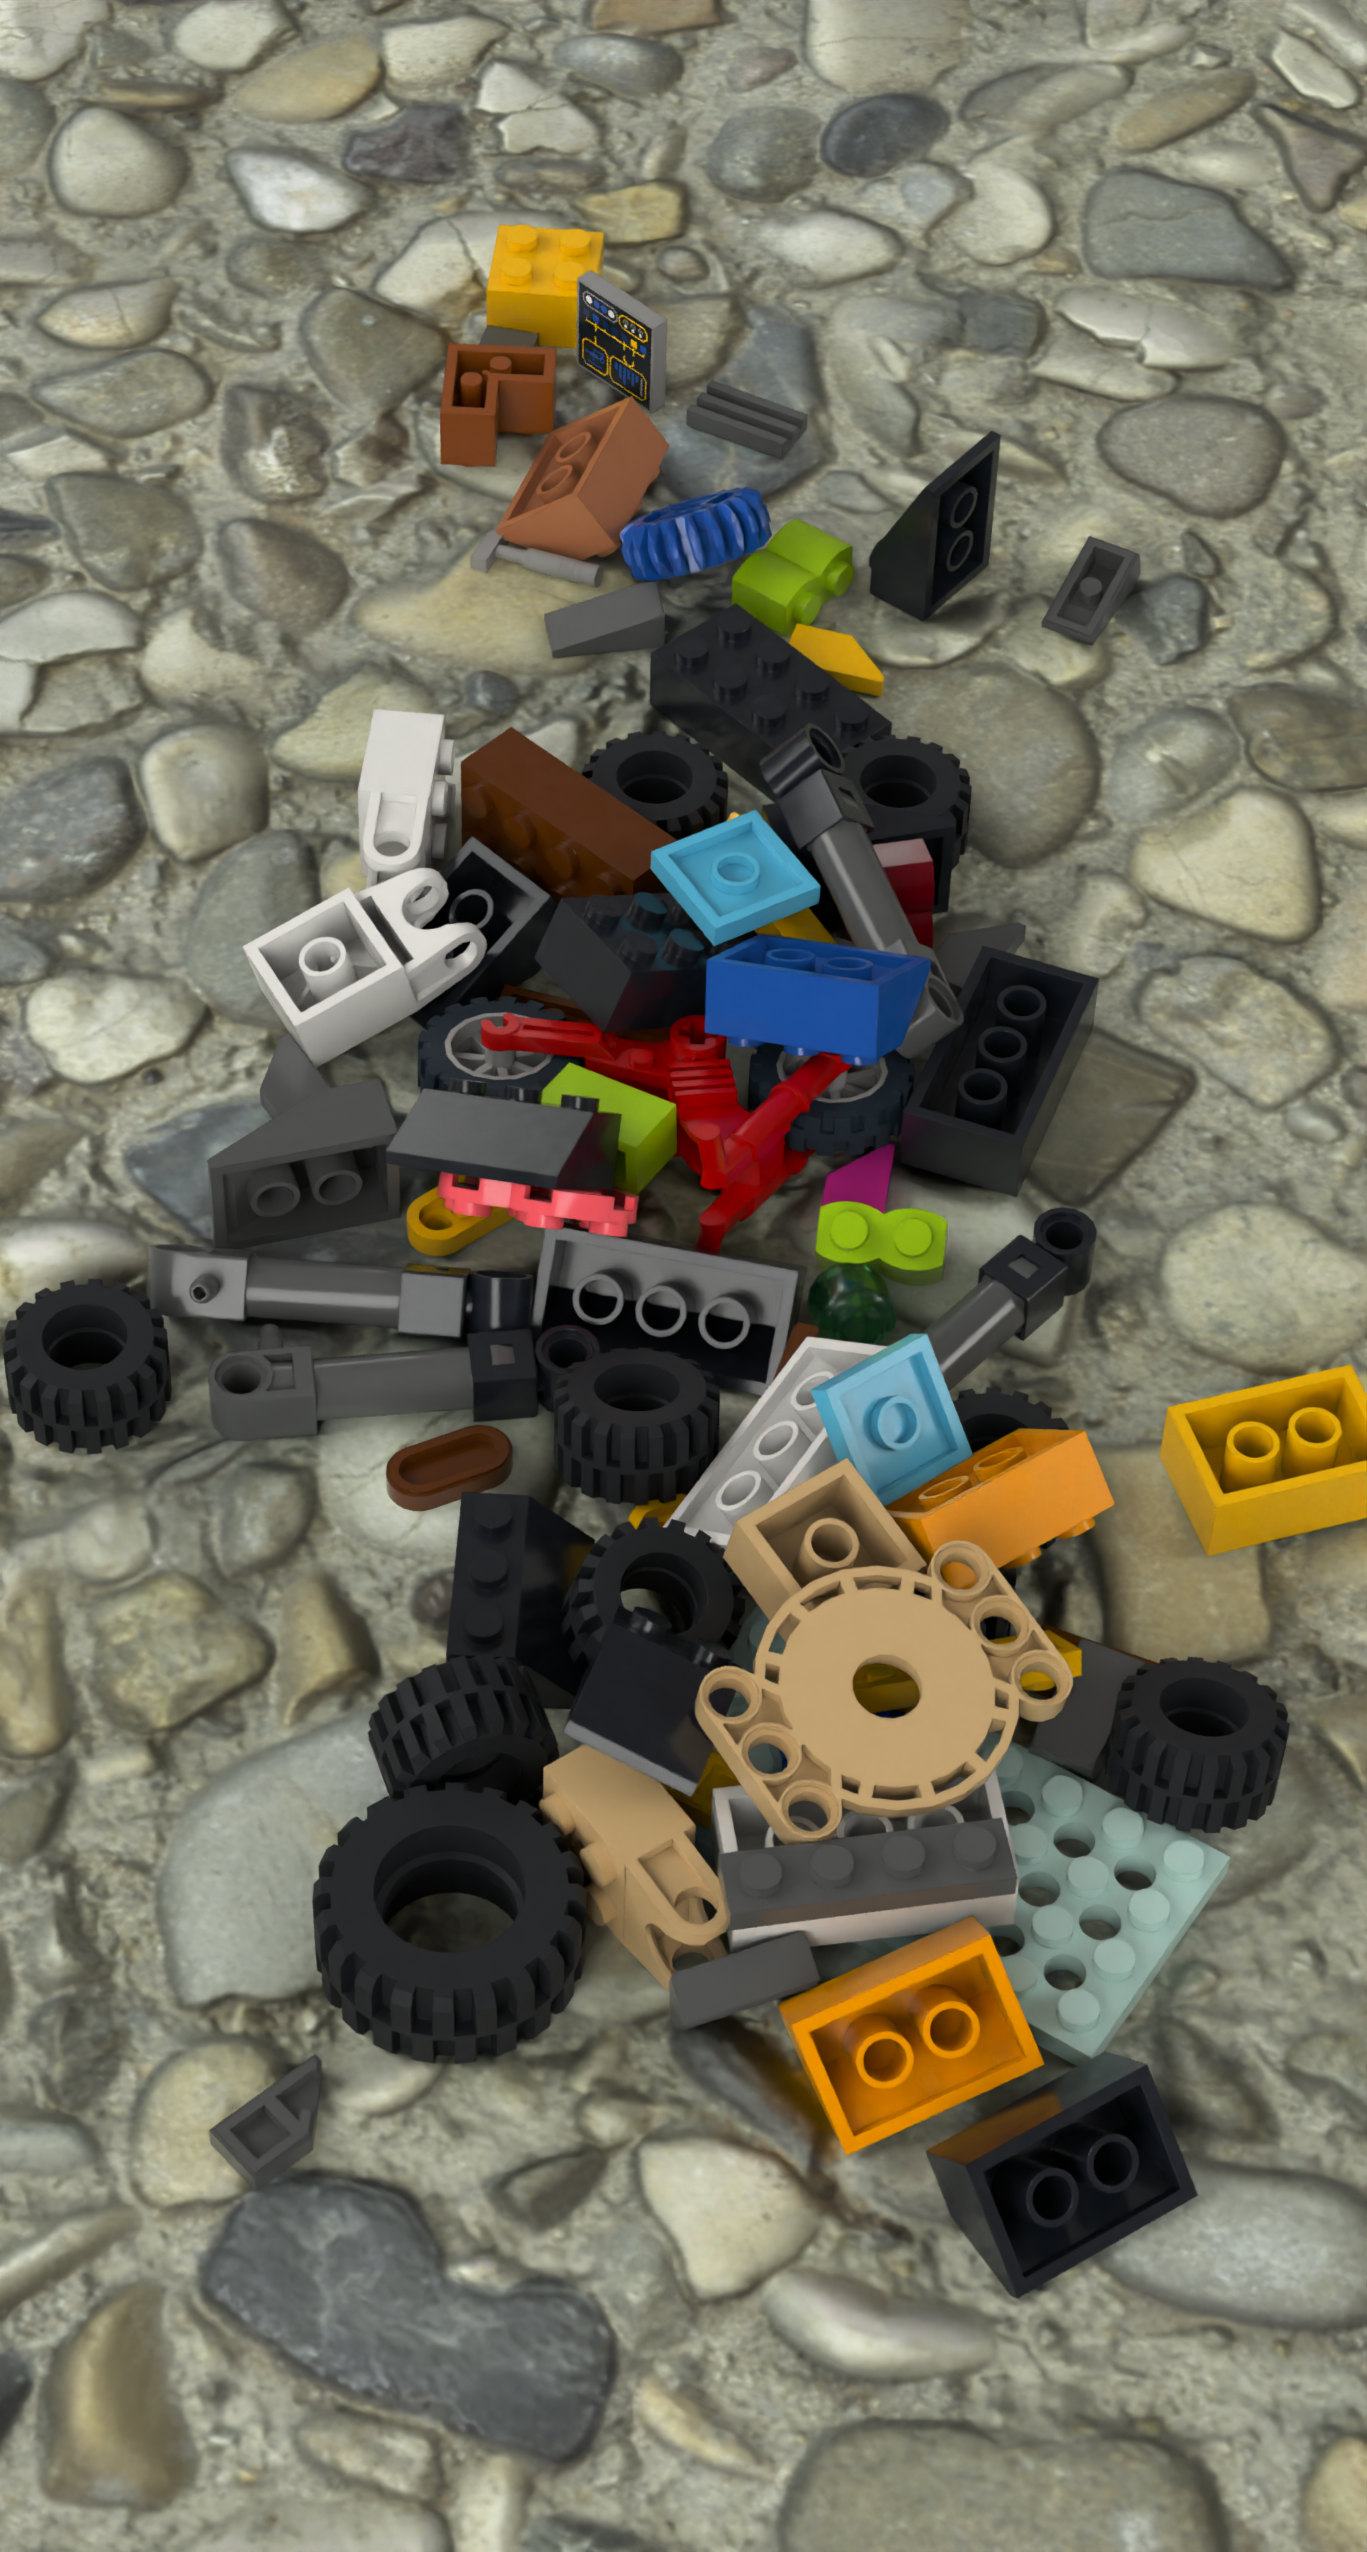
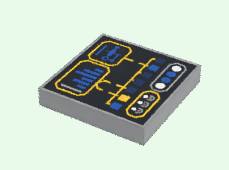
(621, 341)

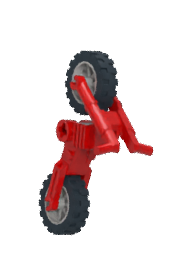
(794, 1100)

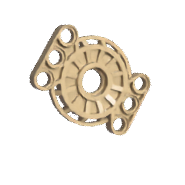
(868, 1762)

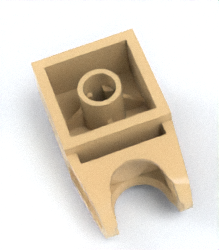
(635, 1859)

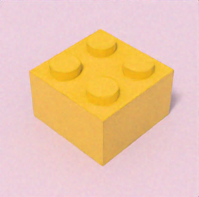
(536, 280)

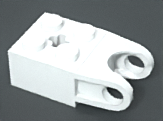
(404, 795)
(361, 962)

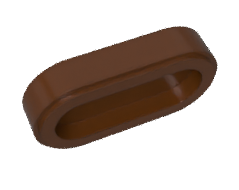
(447, 1465)

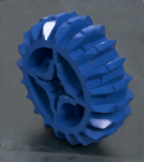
(695, 534)

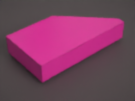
(862, 1180)

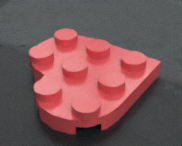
(597, 1210)

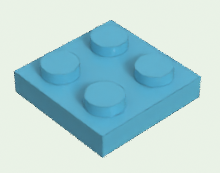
(735, 877)
(894, 1418)

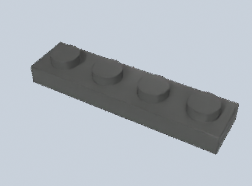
(866, 1874)

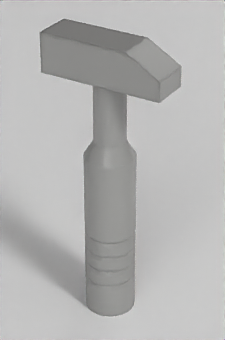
(543, 562)

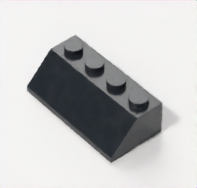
(671, 1297)

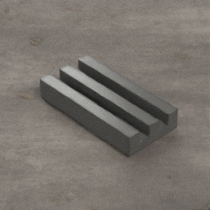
(747, 419)

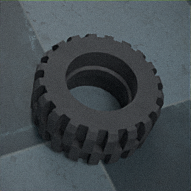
(451, 1999)

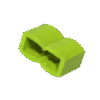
(793, 576)
(900, 1244)

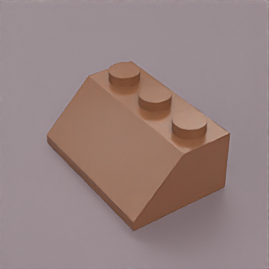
(586, 483)

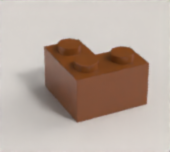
(491, 393)

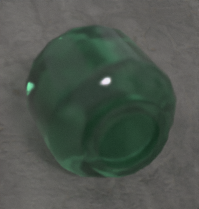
(852, 1304)

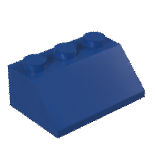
(813, 997)

